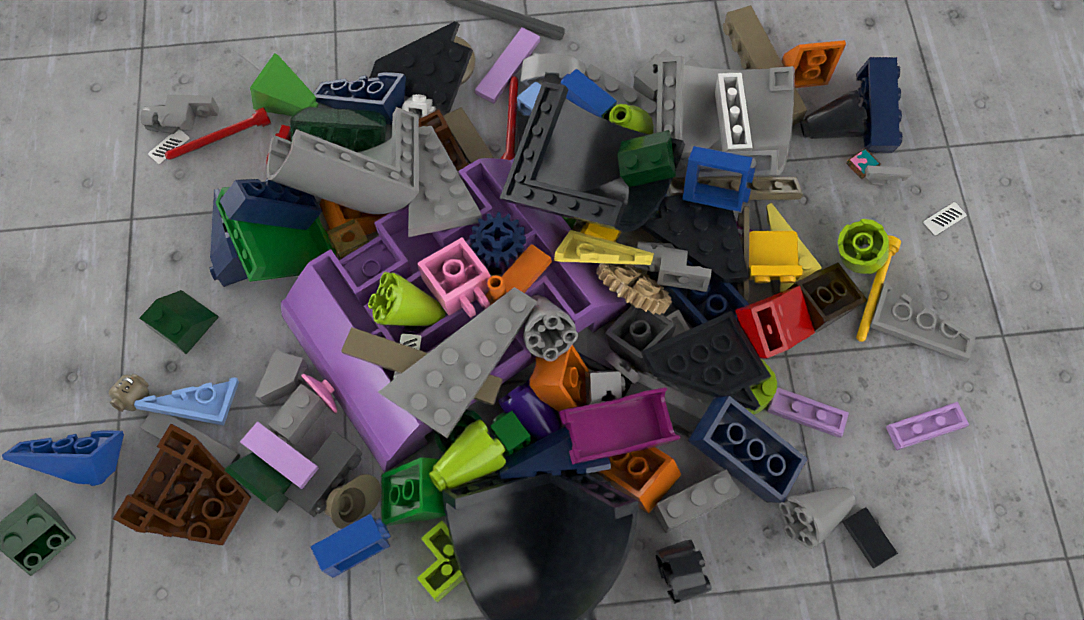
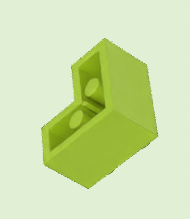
(445, 572)

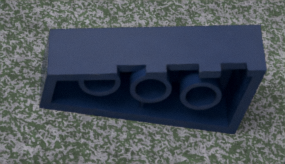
(881, 101)
(270, 204)

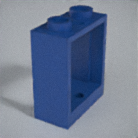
(715, 195)
(351, 545)

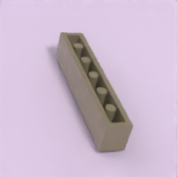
(756, 49)

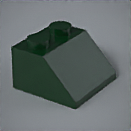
(646, 159)
(179, 319)
(261, 480)

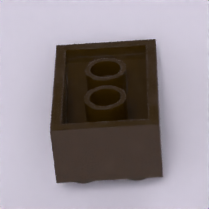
(829, 295)

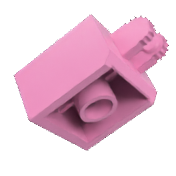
(456, 278)

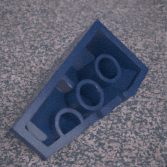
(223, 255)

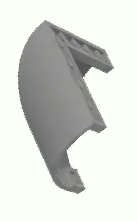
(690, 113)
(365, 181)

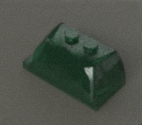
(344, 127)

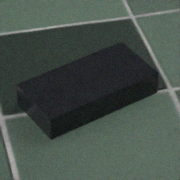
(869, 537)

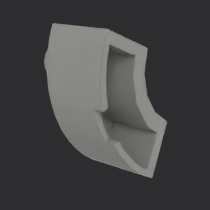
(549, 68)

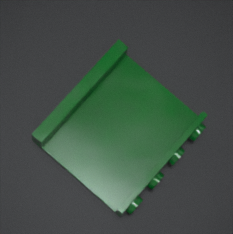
(274, 250)

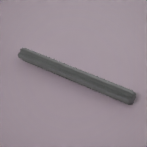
(510, 17)

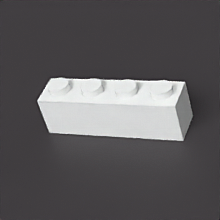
(732, 113)

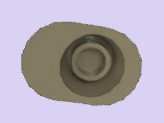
(353, 500)

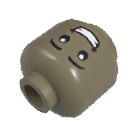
(127, 391)

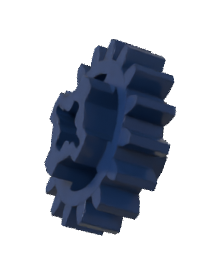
(495, 228)

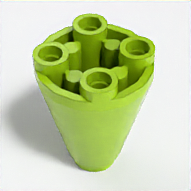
(632, 118)
(403, 303)
(468, 458)

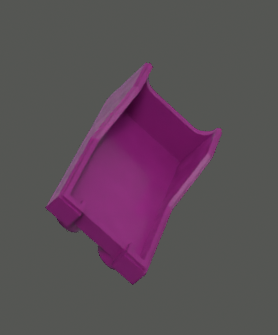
(619, 426)

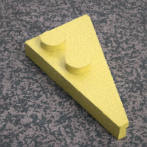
(591, 249)
(805, 258)

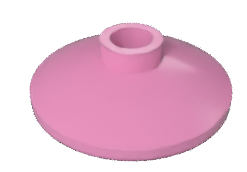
(323, 390)

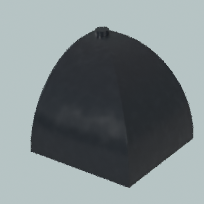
(573, 170)
(539, 543)

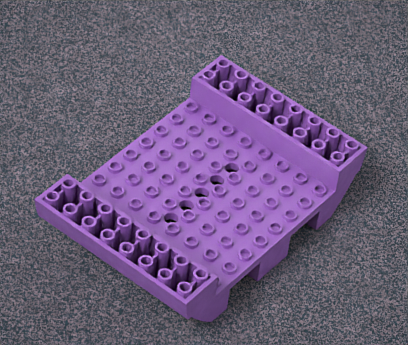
(336, 293)

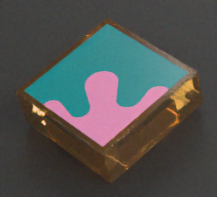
(860, 161)

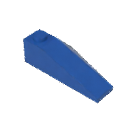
(72, 458)

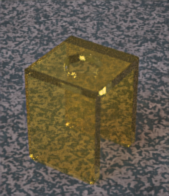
(347, 237)

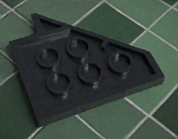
(431, 66)
(704, 232)
(711, 360)

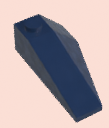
(370, 94)
(549, 456)

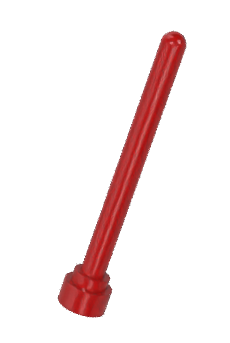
(259, 118)
(511, 122)

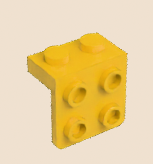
(774, 256)

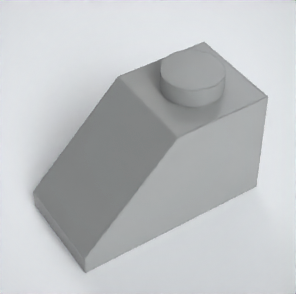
(281, 377)

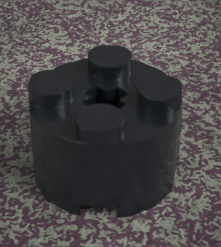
(682, 571)

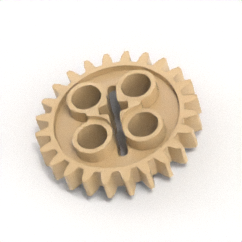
(645, 293)

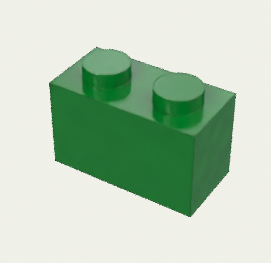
(510, 433)

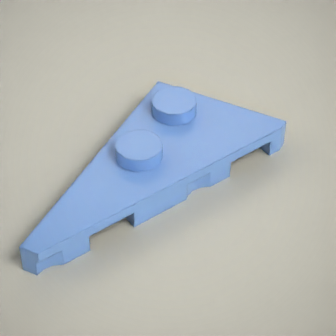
(203, 403)

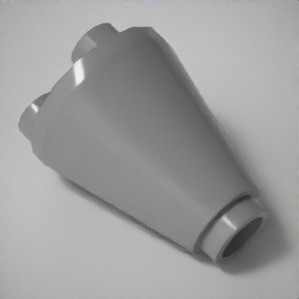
(548, 330)
(815, 514)

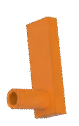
(520, 274)

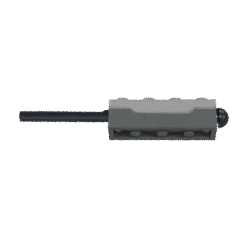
(683, 410)

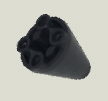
(837, 119)

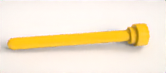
(894, 245)

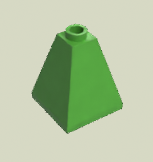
(280, 89)

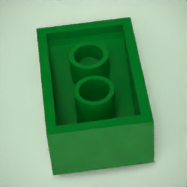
(410, 494)

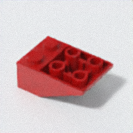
(776, 322)

